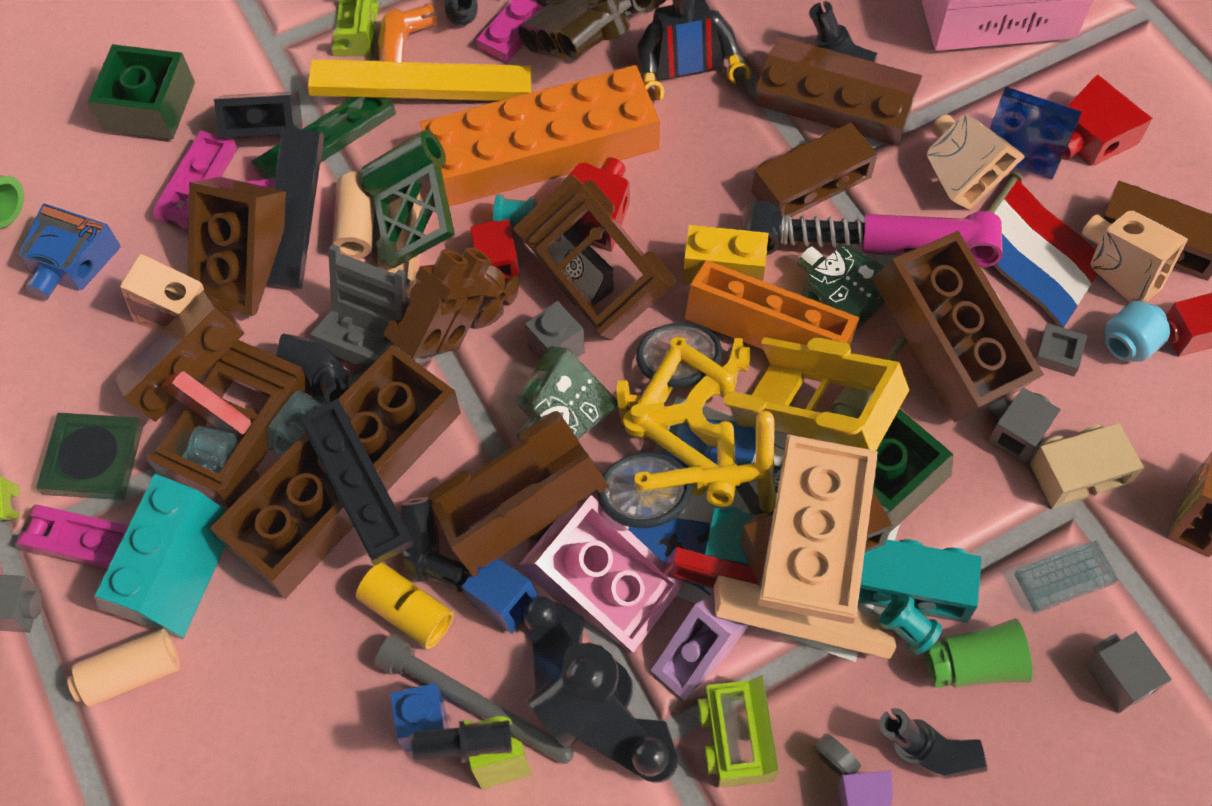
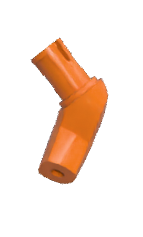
(396, 29)

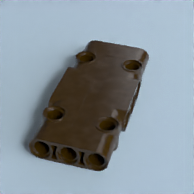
(576, 26)

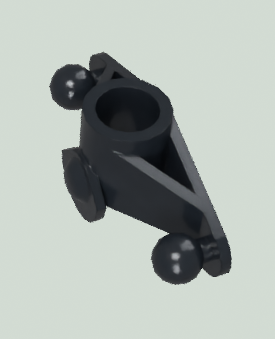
(586, 695)

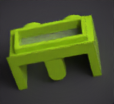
(739, 733)

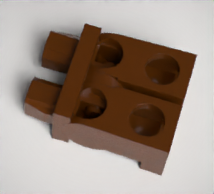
(442, 304)

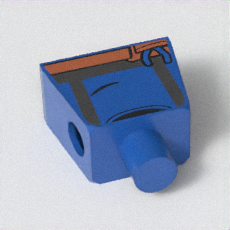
(65, 250)

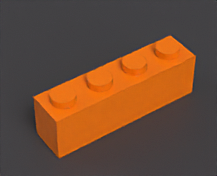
(756, 310)

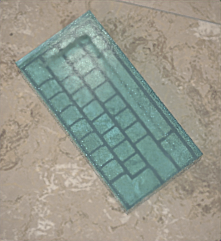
(1066, 576)

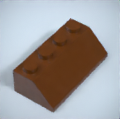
(837, 90)

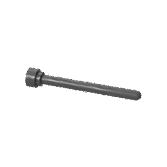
(399, 658)

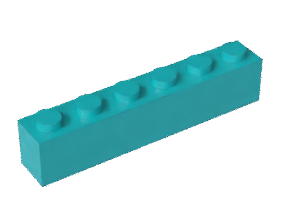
(938, 580)

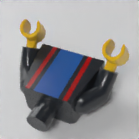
(686, 41)

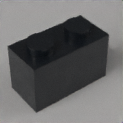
(257, 113)

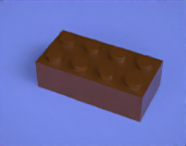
(956, 326)

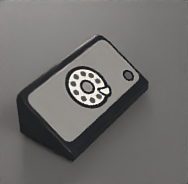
(587, 269)

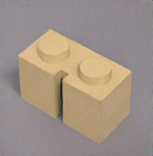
(1092, 459)

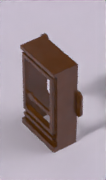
(555, 216)
(256, 371)
(512, 489)

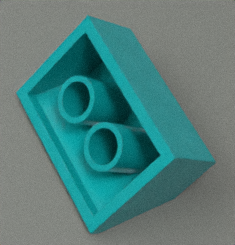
(164, 559)

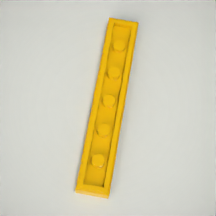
(418, 80)

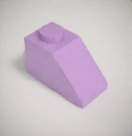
(697, 648)

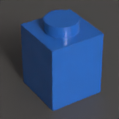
(499, 593)
(417, 711)

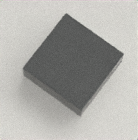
(1060, 349)

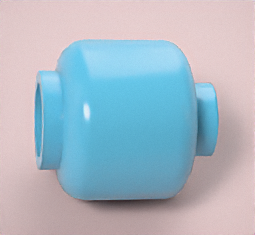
(1136, 331)

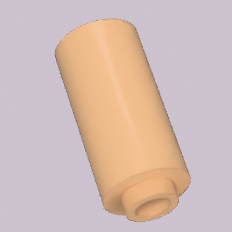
(353, 217)
(123, 668)

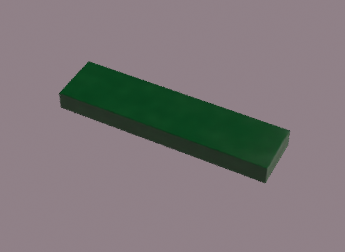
(339, 128)

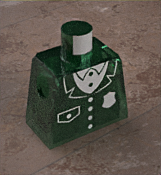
(843, 281)
(568, 387)

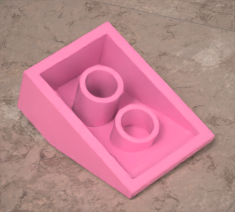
(602, 573)

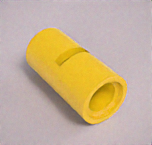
(404, 605)

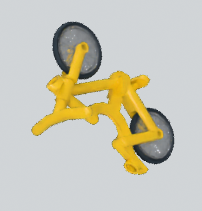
(655, 488)

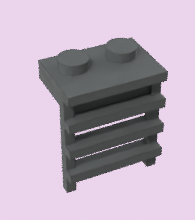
(361, 308)

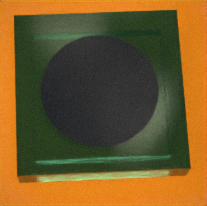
(90, 456)

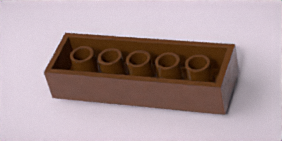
(293, 511)

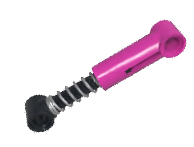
(878, 232)

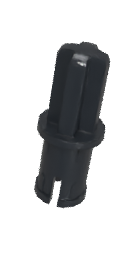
(462, 741)

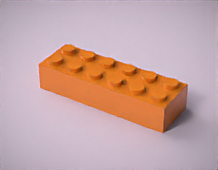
(545, 134)

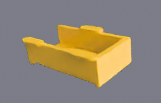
(829, 363)

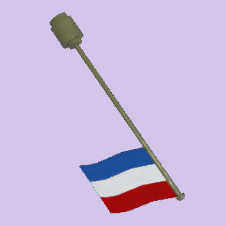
(1038, 257)

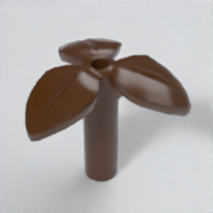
(499, 292)

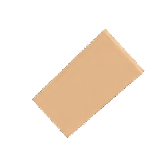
(819, 530)

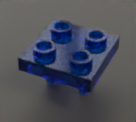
(1035, 129)

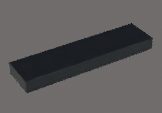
(298, 176)
(356, 482)

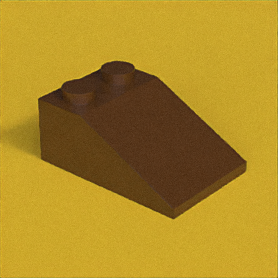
(234, 239)

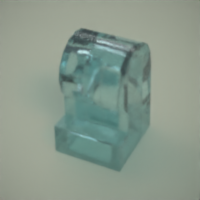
(286, 425)
(211, 447)

